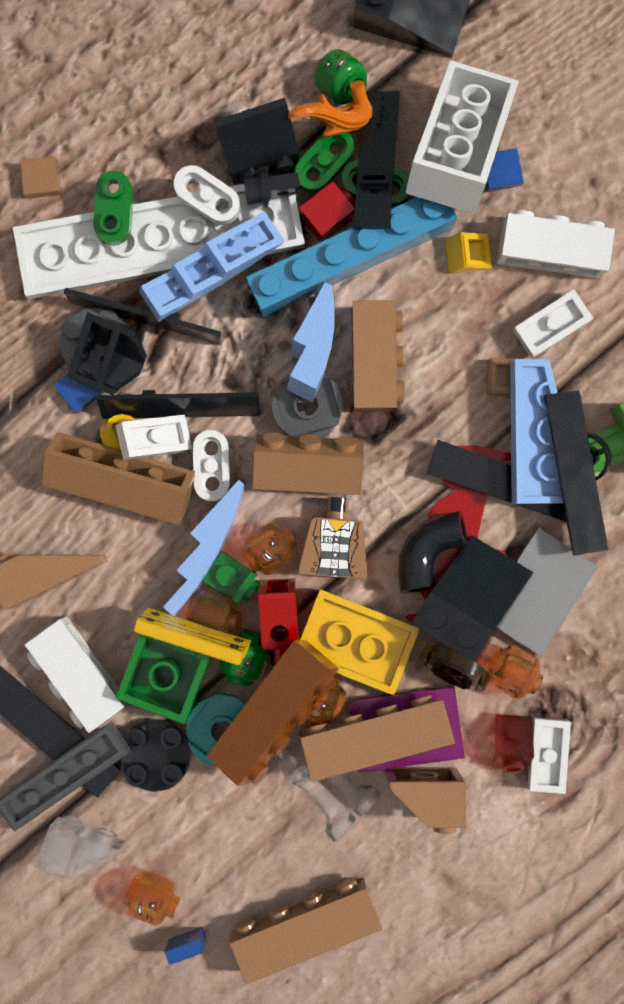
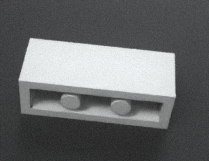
(555, 244)
(75, 674)

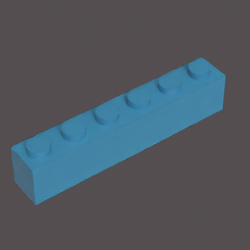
(347, 255)

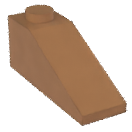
(33, 575)

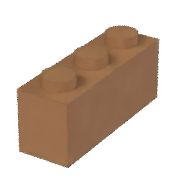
(376, 356)
(308, 464)

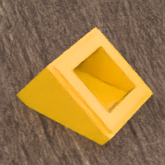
(468, 252)

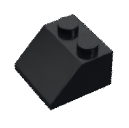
(258, 140)

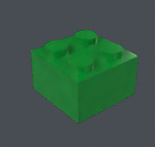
(163, 678)

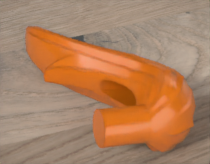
(338, 120)

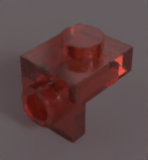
(513, 743)

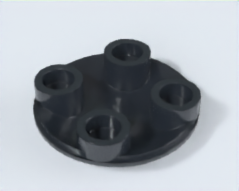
(157, 756)

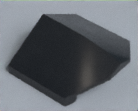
(106, 354)

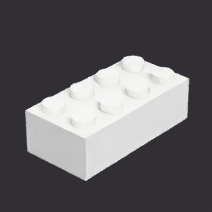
(461, 137)

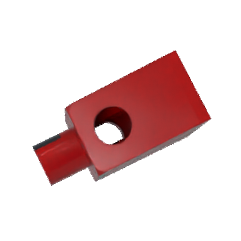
(278, 607)

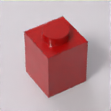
(328, 211)

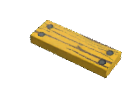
(192, 636)

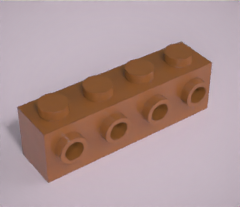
(272, 713)

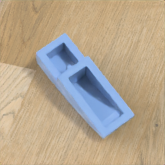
(313, 346)

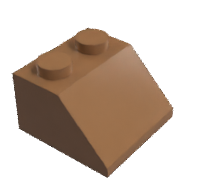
(432, 794)

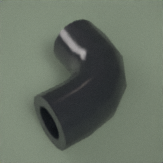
(423, 547)

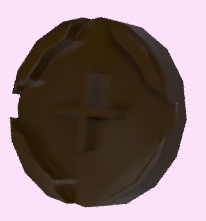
(455, 668)

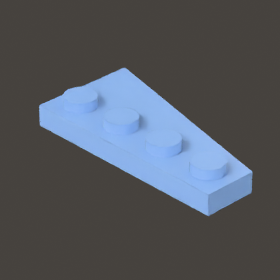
(532, 452)

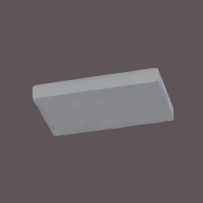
(549, 592)

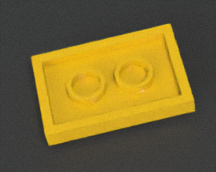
(360, 640)

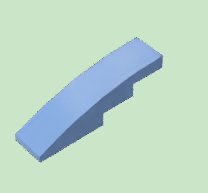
(211, 266)
(212, 535)

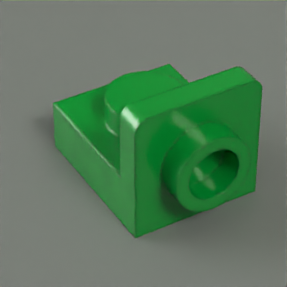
(232, 578)

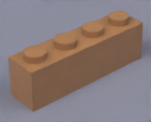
(103, 476)
(376, 740)
(304, 930)

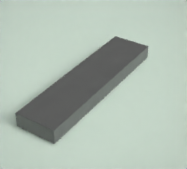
(63, 776)

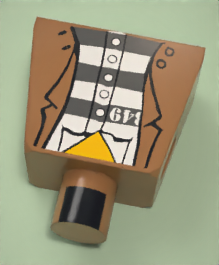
(335, 544)

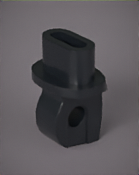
(263, 187)

